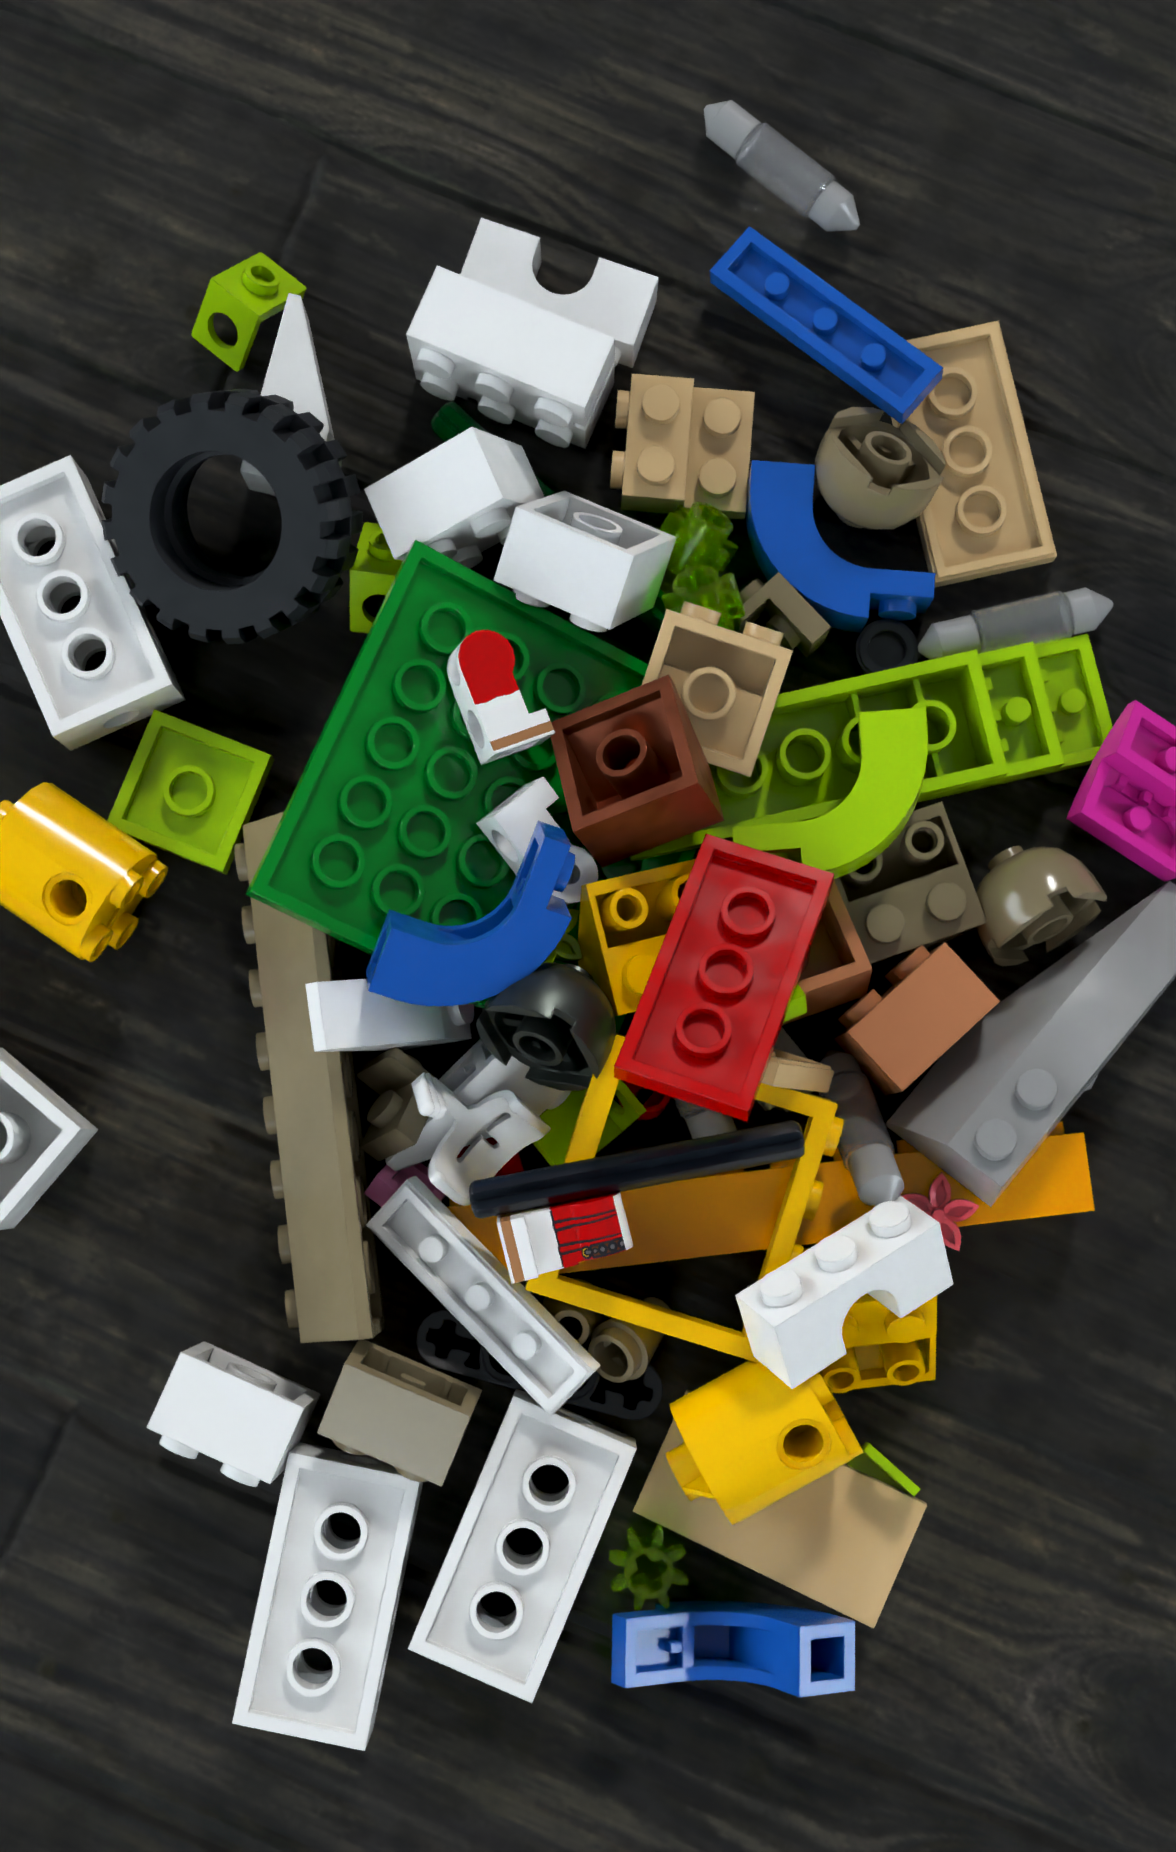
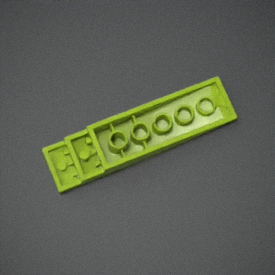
(987, 725)

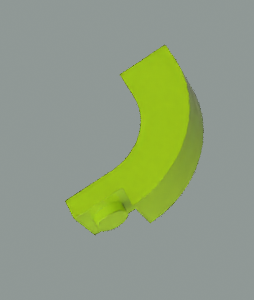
(873, 812)

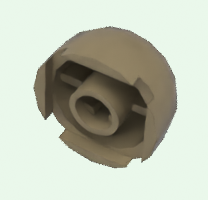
(876, 471)
(1033, 900)

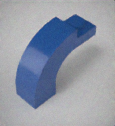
(788, 543)
(481, 958)
(735, 1641)

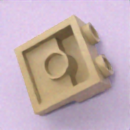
(682, 446)
(722, 680)

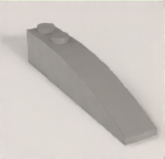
(1039, 1050)

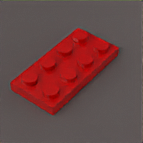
(724, 977)

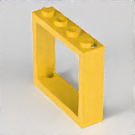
(799, 1202)

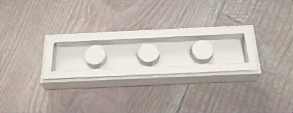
(481, 1295)

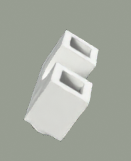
(613, 302)
(800, 1308)

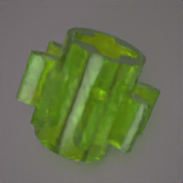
(700, 537)
(705, 588)
(640, 1583)

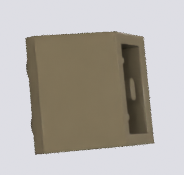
(913, 891)
(399, 1412)

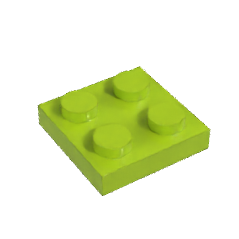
(190, 791)

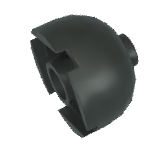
(553, 1024)

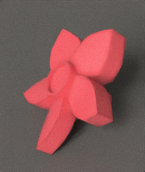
(944, 1210)

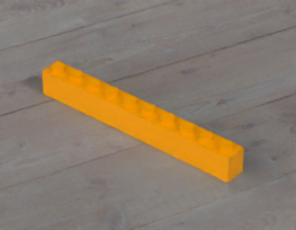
(740, 1207)

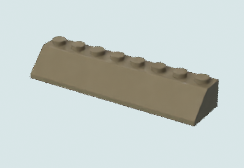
(315, 1124)

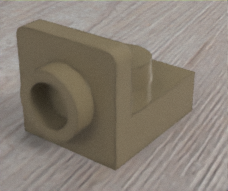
(787, 614)
(394, 1114)

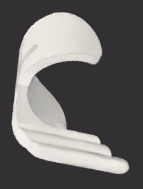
(481, 1158)

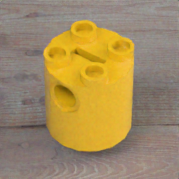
(72, 871)
(757, 1439)

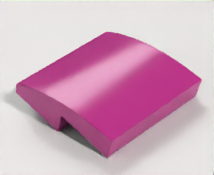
(1132, 791)

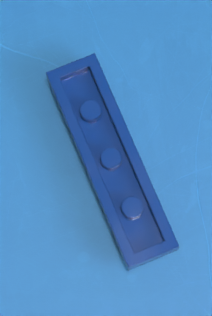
(826, 325)

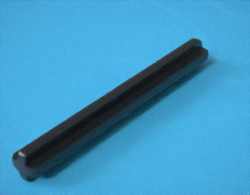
(636, 1169)

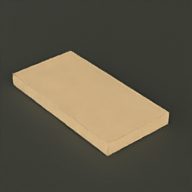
(990, 502)
(827, 1540)

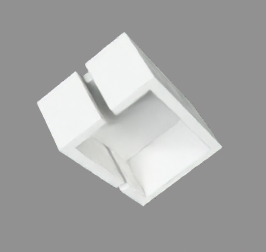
(511, 358)

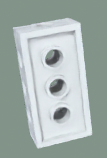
(55, 646)
(517, 1647)
(276, 1683)

